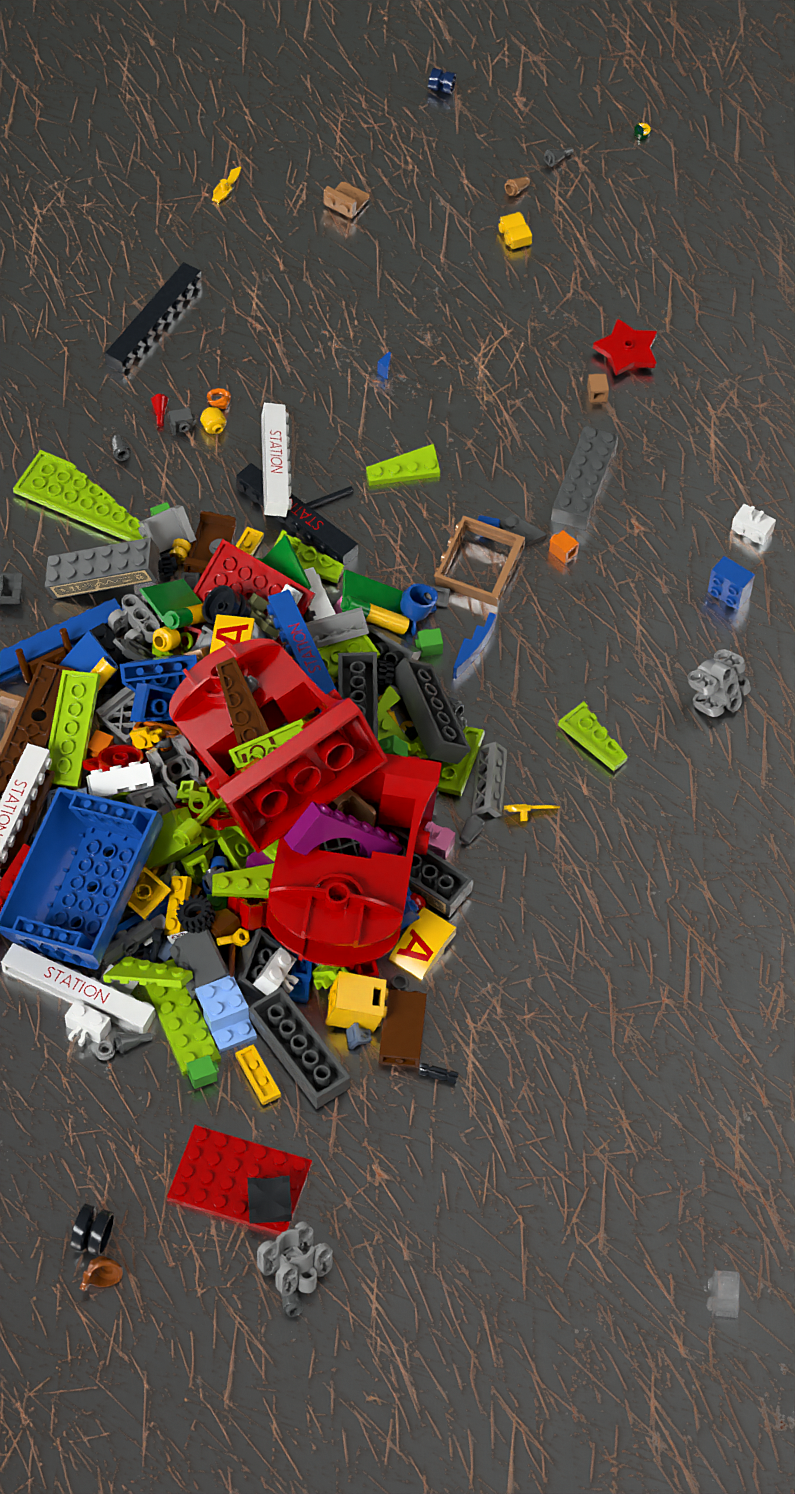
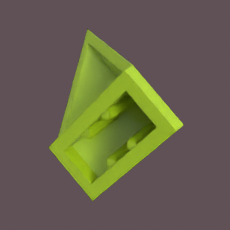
(198, 863)

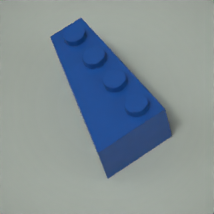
(151, 703)

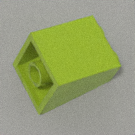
(165, 848)

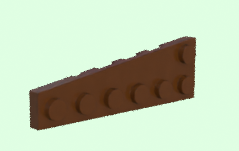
(242, 708)

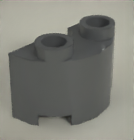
(11, 588)

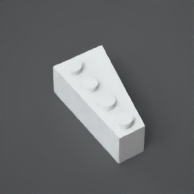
(320, 605)

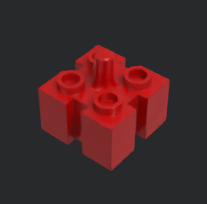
(250, 911)

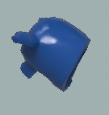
(416, 605)

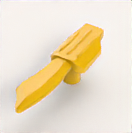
(224, 186)
(524, 808)

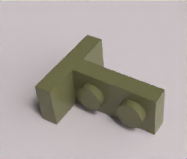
(258, 606)

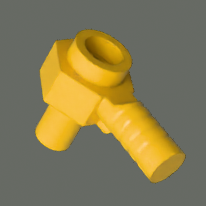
(239, 938)

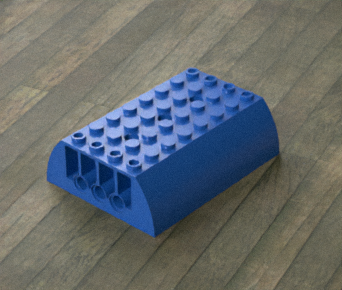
(63, 867)

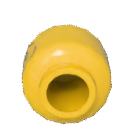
(213, 420)
(166, 639)

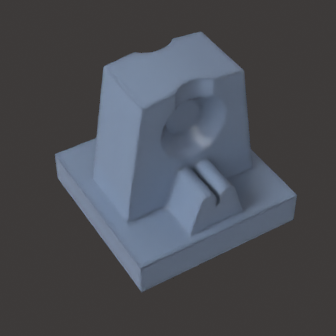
(357, 1036)

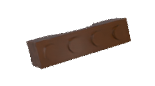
(225, 921)

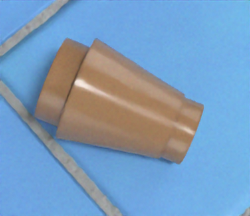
(516, 185)

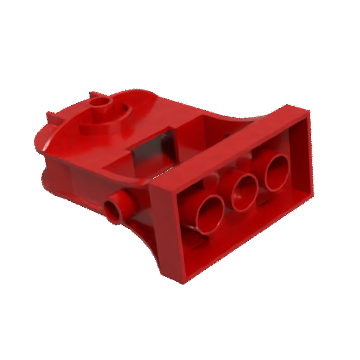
(314, 765)
(351, 906)

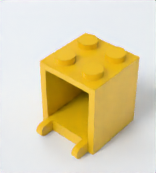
(357, 1000)

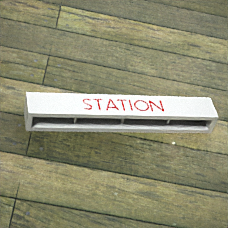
(275, 460)
(20, 793)
(73, 986)

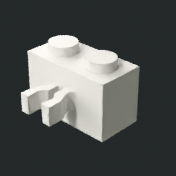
(753, 524)
(276, 973)
(87, 1022)

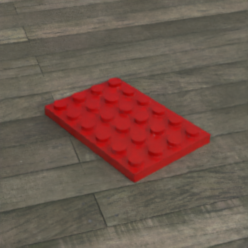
(247, 576)
(216, 1174)

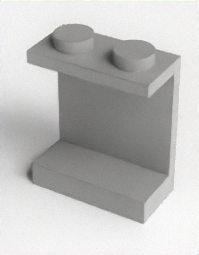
(167, 527)

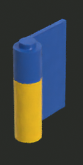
(91, 657)

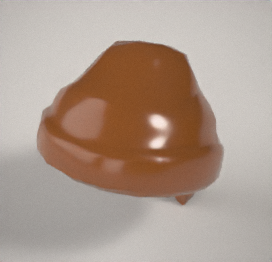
(102, 1273)

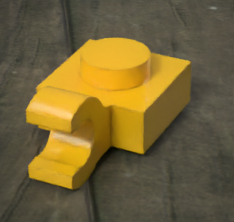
(145, 738)

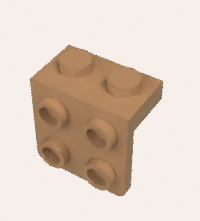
(345, 199)
(352, 804)

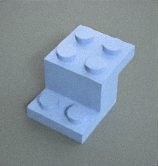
(226, 1013)

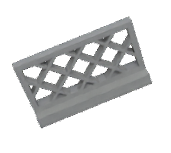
(115, 708)

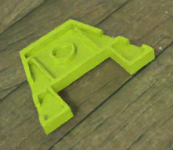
(386, 724)
(231, 843)

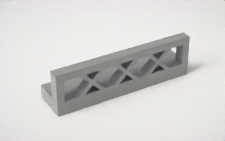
(342, 623)
(494, 779)

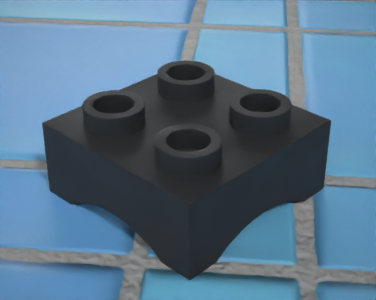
(269, 1199)

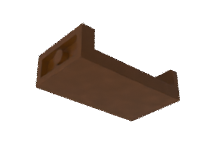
(210, 527)
(403, 1028)

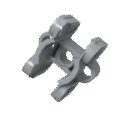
(139, 616)
(719, 683)
(164, 768)
(295, 1259)

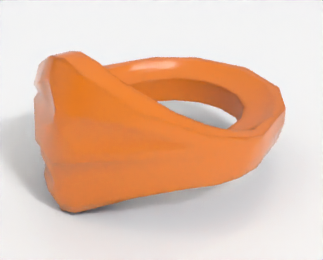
(221, 403)

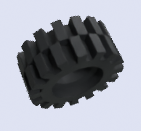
(385, 675)
(189, 908)

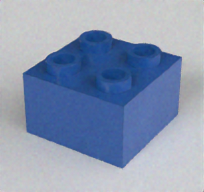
(731, 583)

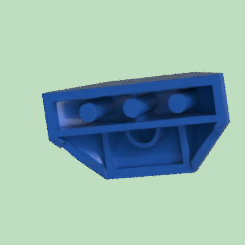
(157, 671)

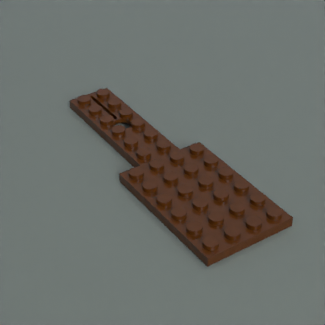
(32, 732)

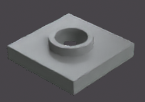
(153, 795)

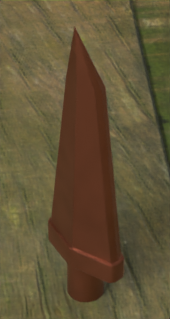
(231, 958)

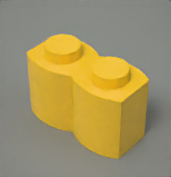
(515, 230)

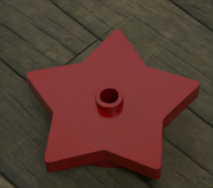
(627, 348)
(115, 756)

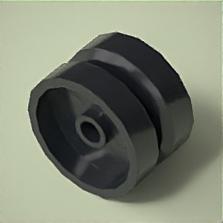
(225, 601)
(92, 1230)

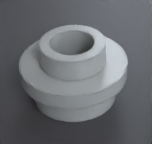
(105, 1045)

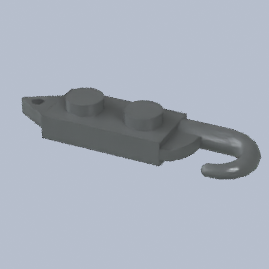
(133, 650)

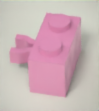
(440, 839)

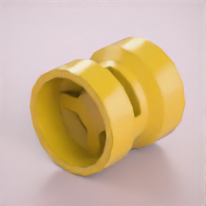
(180, 550)

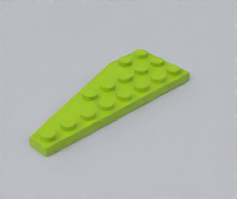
(66, 490)

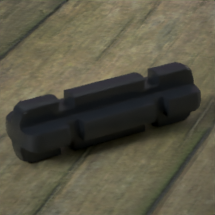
(438, 1073)

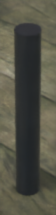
(328, 498)

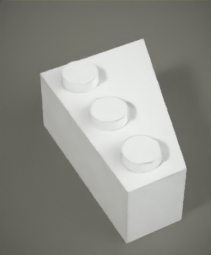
(120, 779)

